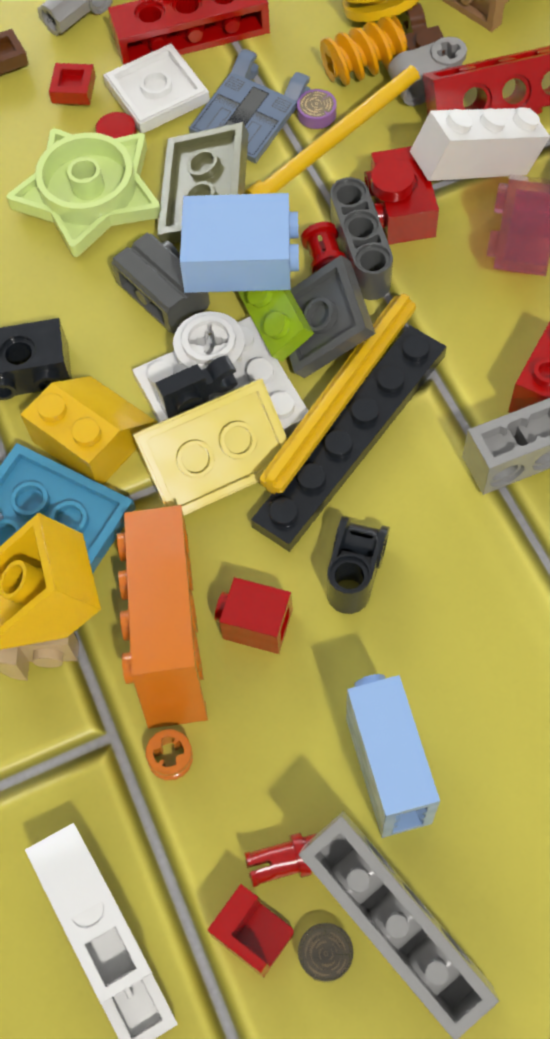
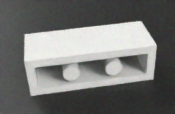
(479, 143)

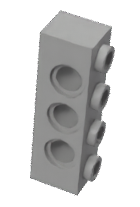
(399, 925)

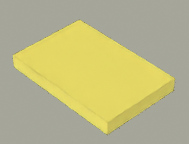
(212, 447)

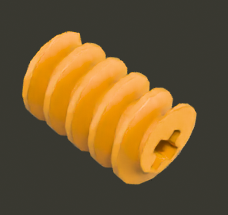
(363, 49)

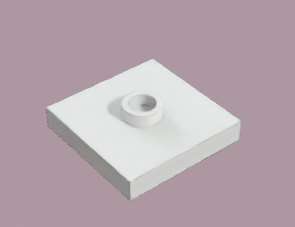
(156, 88)

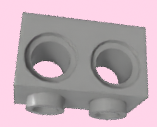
(509, 447)

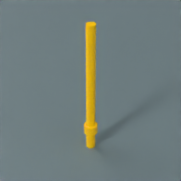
(336, 133)

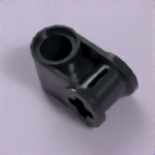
(355, 557)

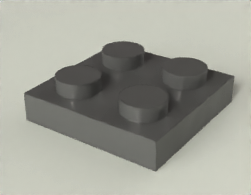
(335, 314)

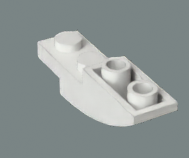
(100, 936)

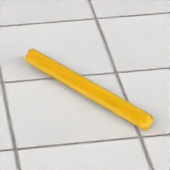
(336, 396)

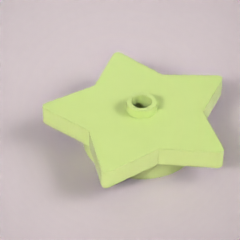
(87, 186)

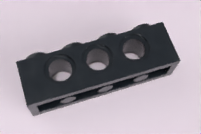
(42, 349)

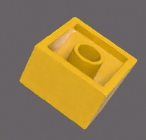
(85, 426)
(44, 583)

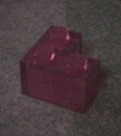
(524, 230)

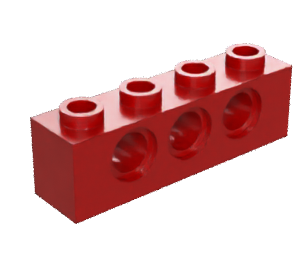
(186, 24)
(448, 86)

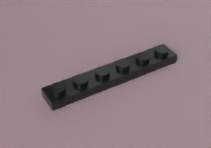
(351, 437)

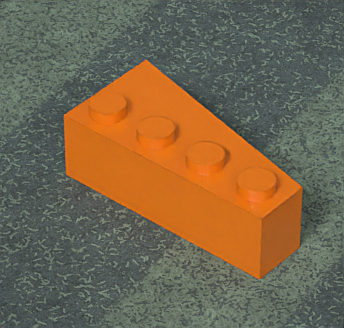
(160, 617)

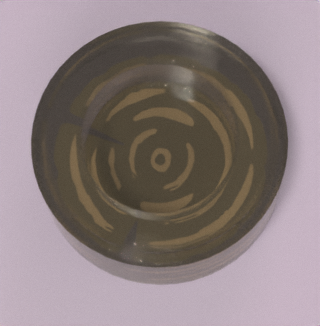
(325, 952)

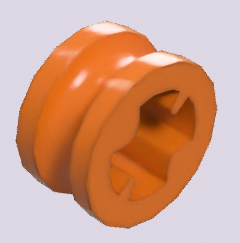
(155, 748)

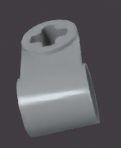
(425, 60)

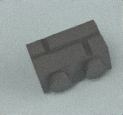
(154, 279)

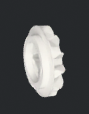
(194, 332)

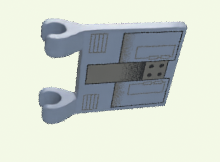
(248, 102)

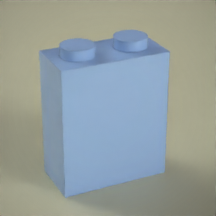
(238, 243)
(391, 755)

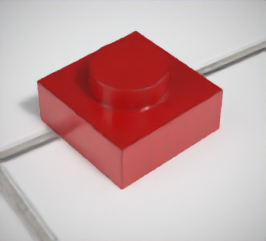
(72, 83)

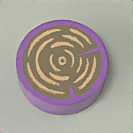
(316, 109)

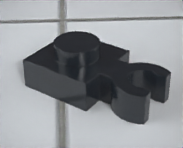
(195, 385)

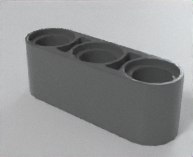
(361, 236)

